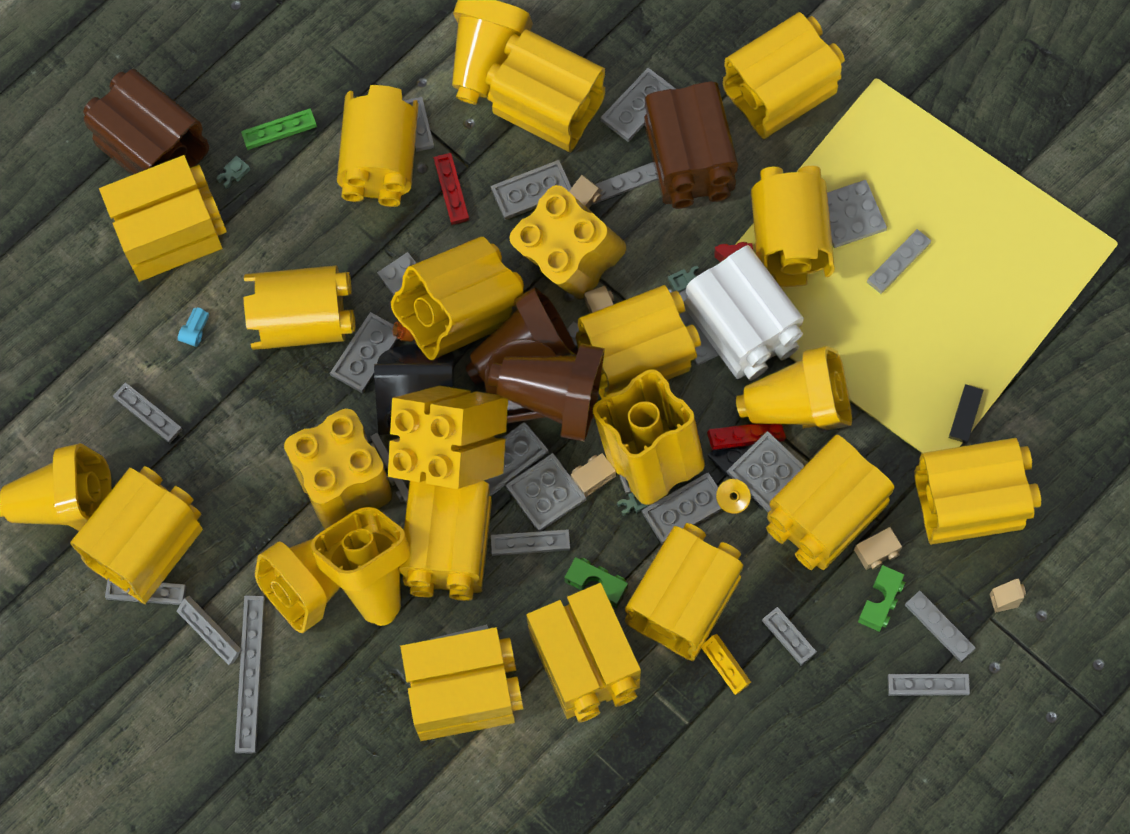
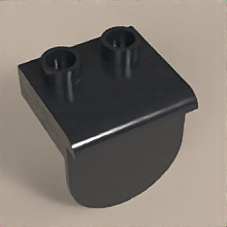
(404, 372)

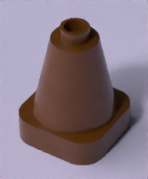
(533, 320)
(554, 386)

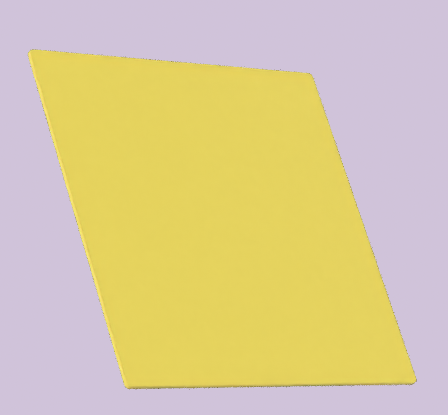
(971, 303)

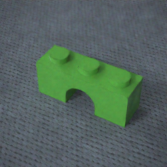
(583, 572)
(875, 614)

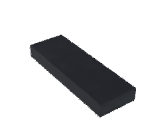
(966, 413)

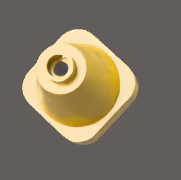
(481, 42)
(801, 394)
(59, 492)
(364, 560)
(294, 583)

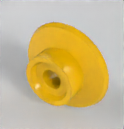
(725, 498)

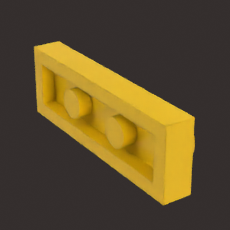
(726, 664)

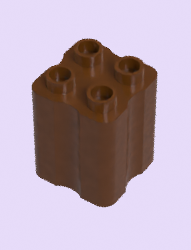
(143, 125)
(690, 144)

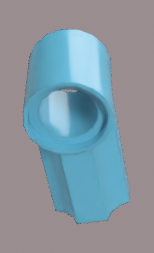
(192, 331)

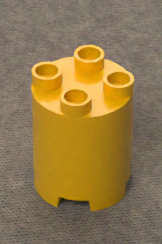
(377, 146)
(792, 224)
(299, 307)

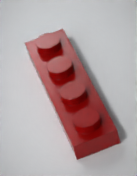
(451, 188)
(743, 435)

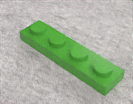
(278, 129)

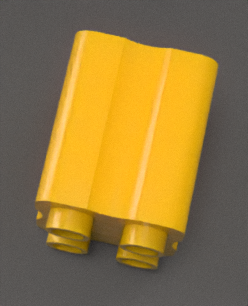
(783, 74)
(546, 89)
(567, 242)
(456, 297)
(640, 337)
(649, 436)
(338, 467)
(975, 490)
(828, 503)
(138, 533)
(446, 539)
(684, 591)

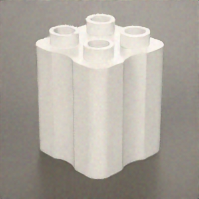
(744, 313)

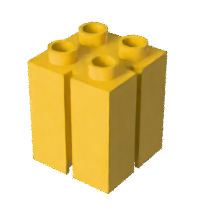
(164, 217)
(447, 436)
(585, 653)
(461, 683)

